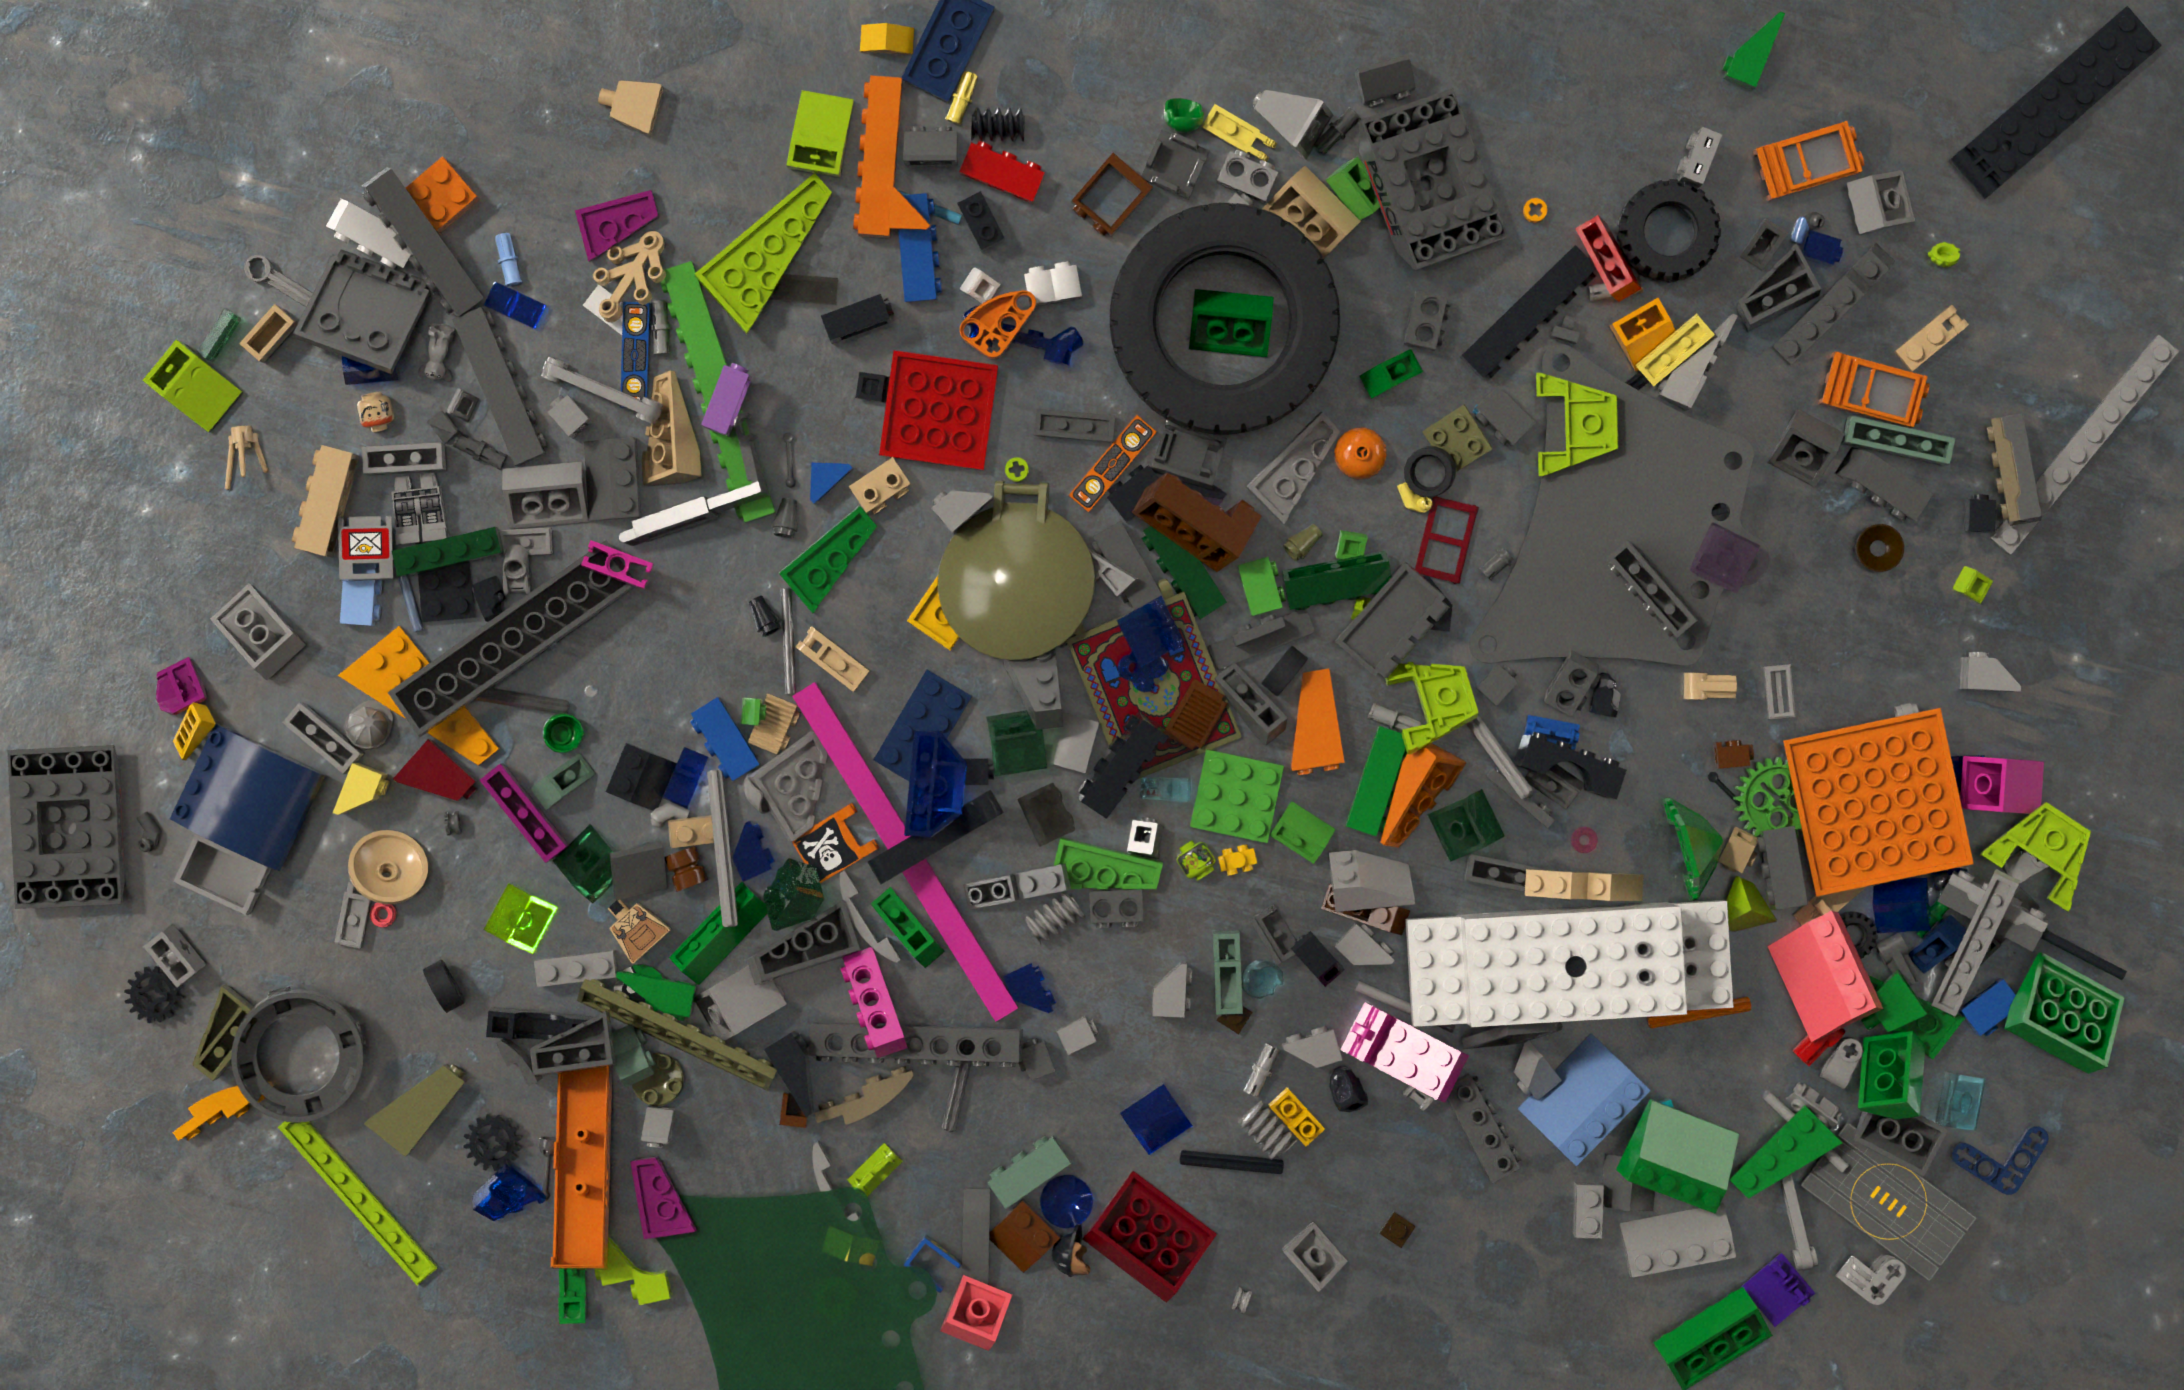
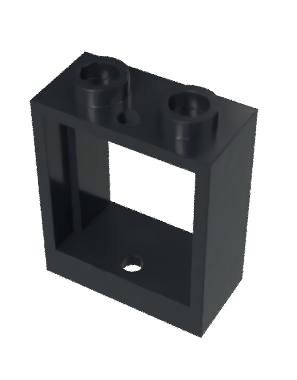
(857, 318)

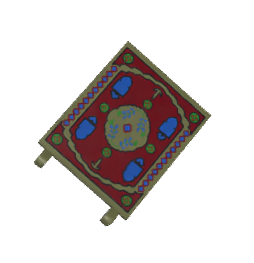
(1115, 698)

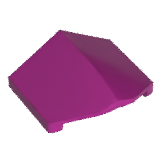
(179, 687)

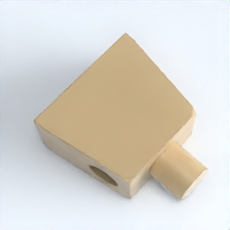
(633, 104)

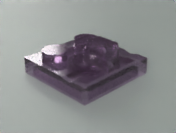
(1724, 557)

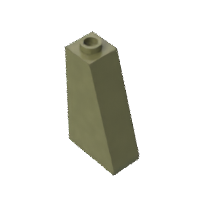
(413, 1113)

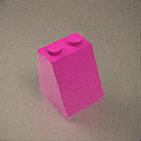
(2001, 784)

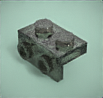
(1046, 814)

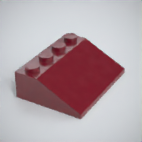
(1149, 1237)

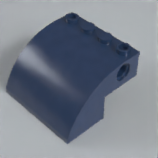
(247, 797)

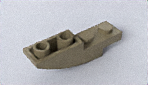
(876, 1095)

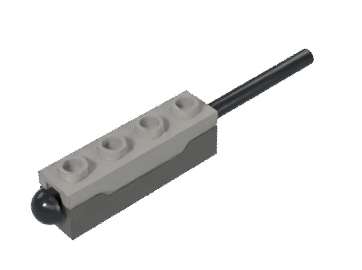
(2017, 924)

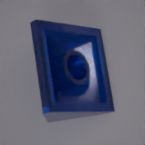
(1901, 906)

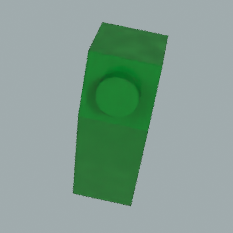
(1749, 60)
(907, 927)
(665, 994)

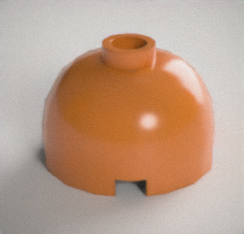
(1353, 465)

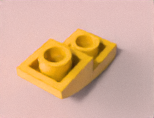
(1296, 1116)

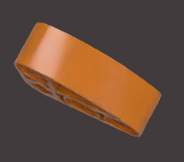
(989, 319)

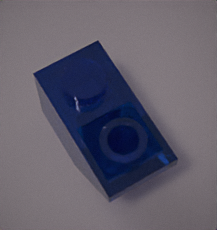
(750, 855)
(1027, 988)

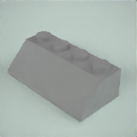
(1676, 1240)

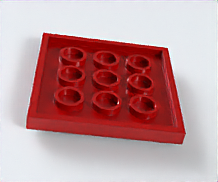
(938, 410)

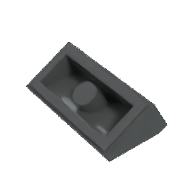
(1556, 784)

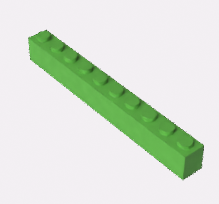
(708, 361)

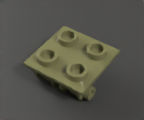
(1459, 437)

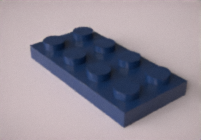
(947, 46)
(932, 707)

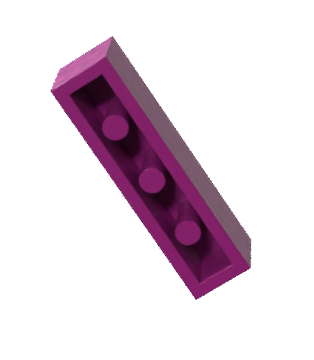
(524, 812)

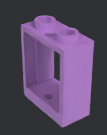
(727, 399)

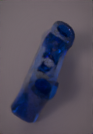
(1057, 349)

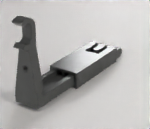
(703, 508)

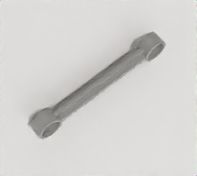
(279, 281)

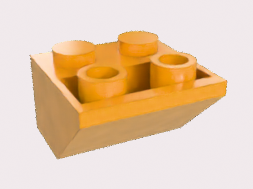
(1643, 330)

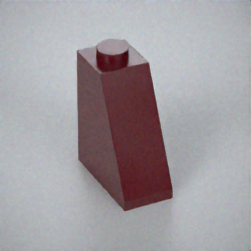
(437, 773)

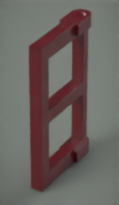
(1464, 544)

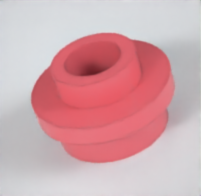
(374, 914)

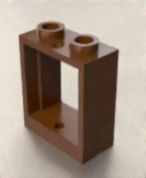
(1130, 176)

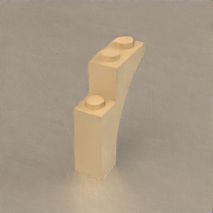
(1584, 885)

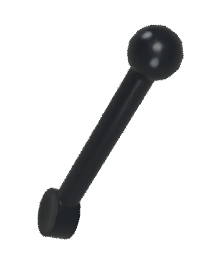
(1713, 777)

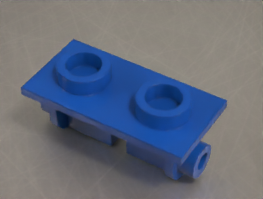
(1553, 729)

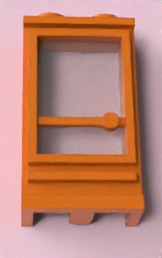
(1809, 160)
(1874, 390)

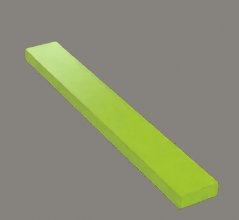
(359, 1199)

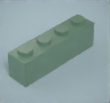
(1898, 440)

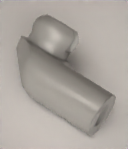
(666, 812)

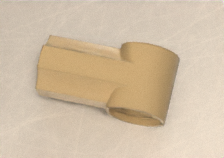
(1706, 686)

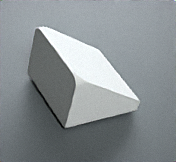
(979, 286)

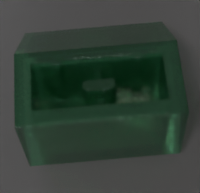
(1015, 743)
(793, 895)

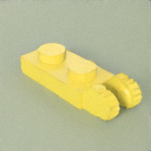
(1236, 132)

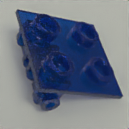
(1150, 631)

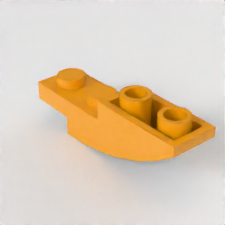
(208, 1110)

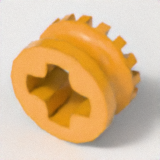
(1535, 201)

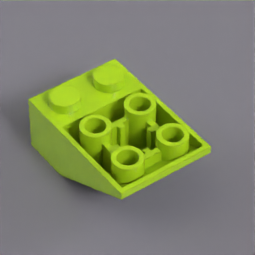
(820, 134)
(192, 385)

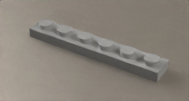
(1975, 942)

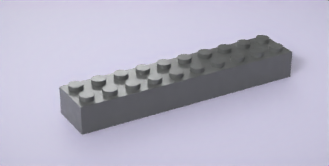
(507, 642)

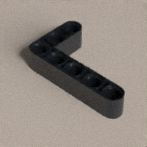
(916, 849)

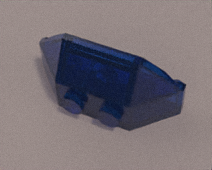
(934, 785)

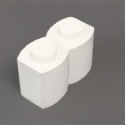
(1054, 284)

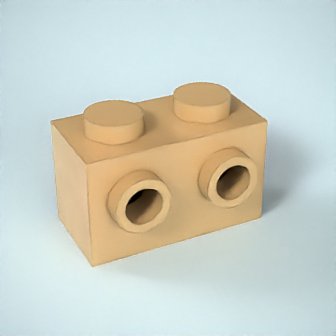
(880, 486)

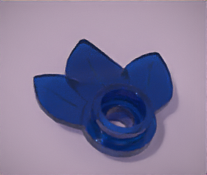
(1144, 676)

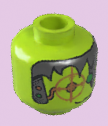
(1196, 860)

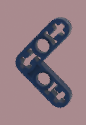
(1999, 1170)

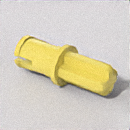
(962, 97)

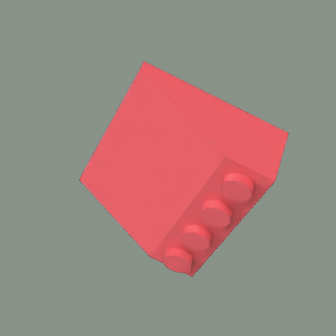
(1824, 976)

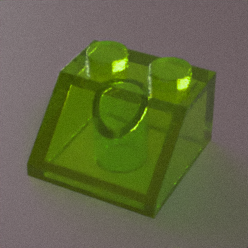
(520, 918)

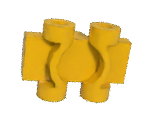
(1243, 858)

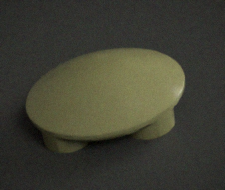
(663, 1085)

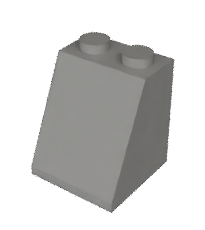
(738, 1003)

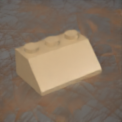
(1313, 211)

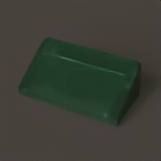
(219, 335)

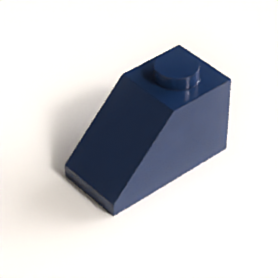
(1937, 944)

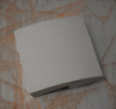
(1072, 743)

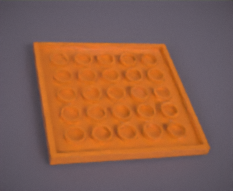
(1878, 802)

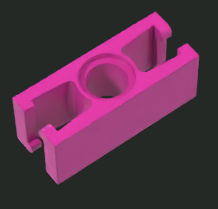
(613, 553)

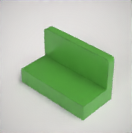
(1302, 832)

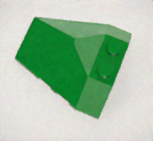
(1698, 844)

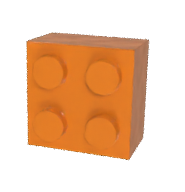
(442, 194)

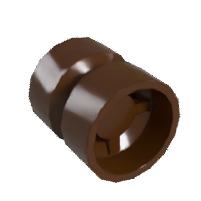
(686, 868)

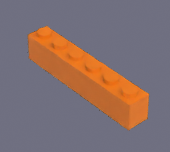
(880, 155)

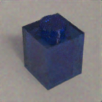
(1822, 248)

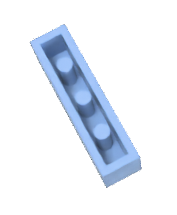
(360, 597)

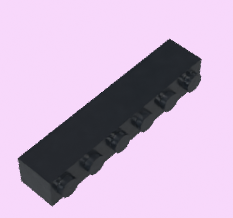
(1529, 312)

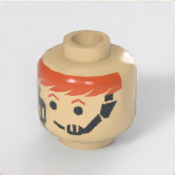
(375, 411)

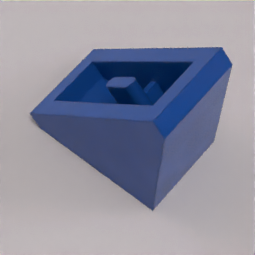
(825, 477)

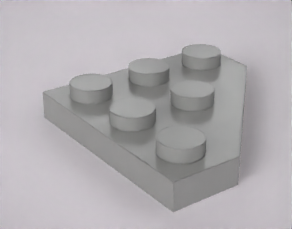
(793, 784)

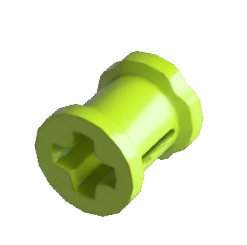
(1022, 463)

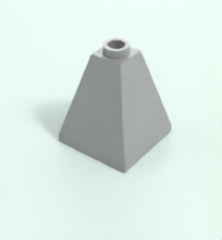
(1294, 117)

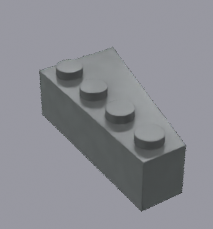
(812, 944)

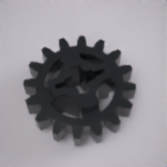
(152, 1006)
(495, 1130)

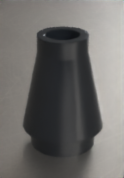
(765, 618)

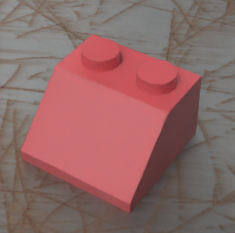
(976, 1313)

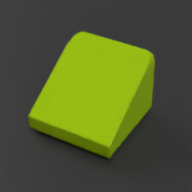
(1972, 584)

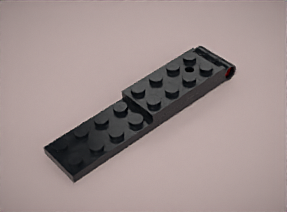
(2055, 102)

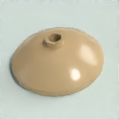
(388, 853)

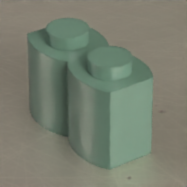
(630, 1055)

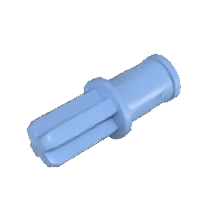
(508, 259)

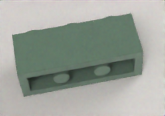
(1028, 1171)

